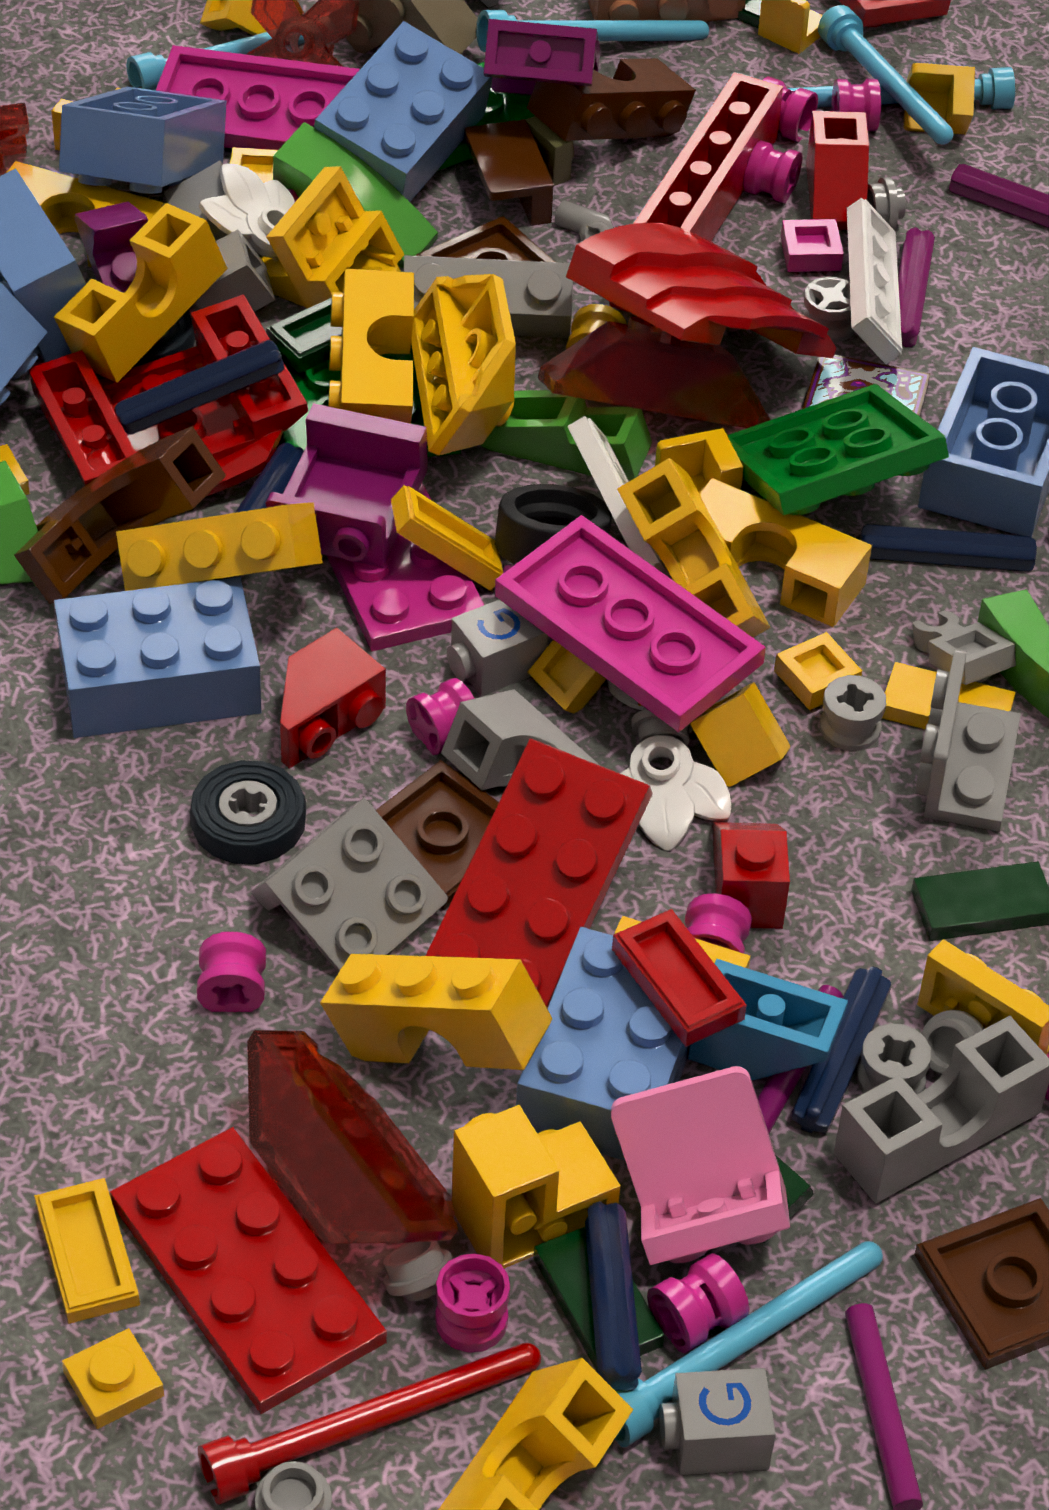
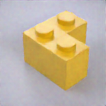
(524, 1185)

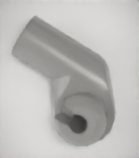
(581, 219)

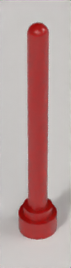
(240, 1463)

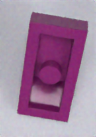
(107, 242)

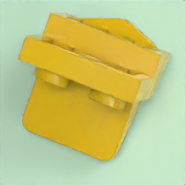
(324, 237)

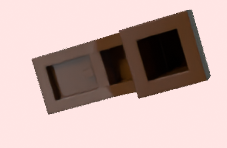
(131, 495)

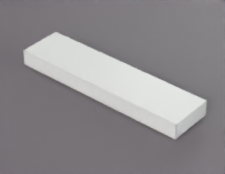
(874, 280)

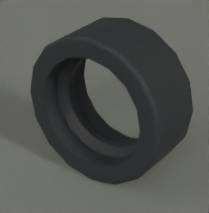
(538, 512)

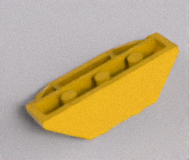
(463, 360)

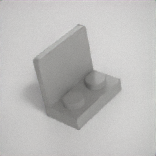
(965, 755)
(353, 887)

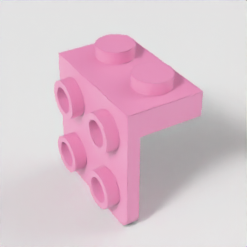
(701, 1165)

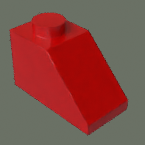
(753, 869)

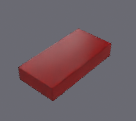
(678, 977)

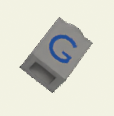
(493, 647)
(719, 1421)

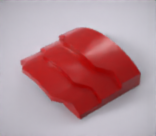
(690, 287)
(236, 429)

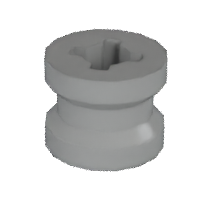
(829, 304)
(852, 712)
(891, 1044)

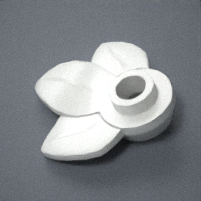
(248, 206)
(677, 791)

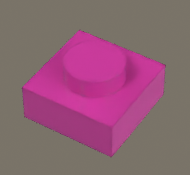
(811, 245)

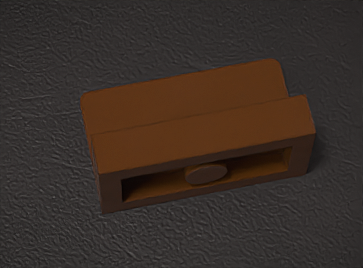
(512, 167)

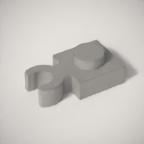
(985, 649)

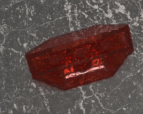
(656, 373)
(338, 1149)

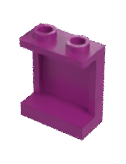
(539, 52)
(351, 475)

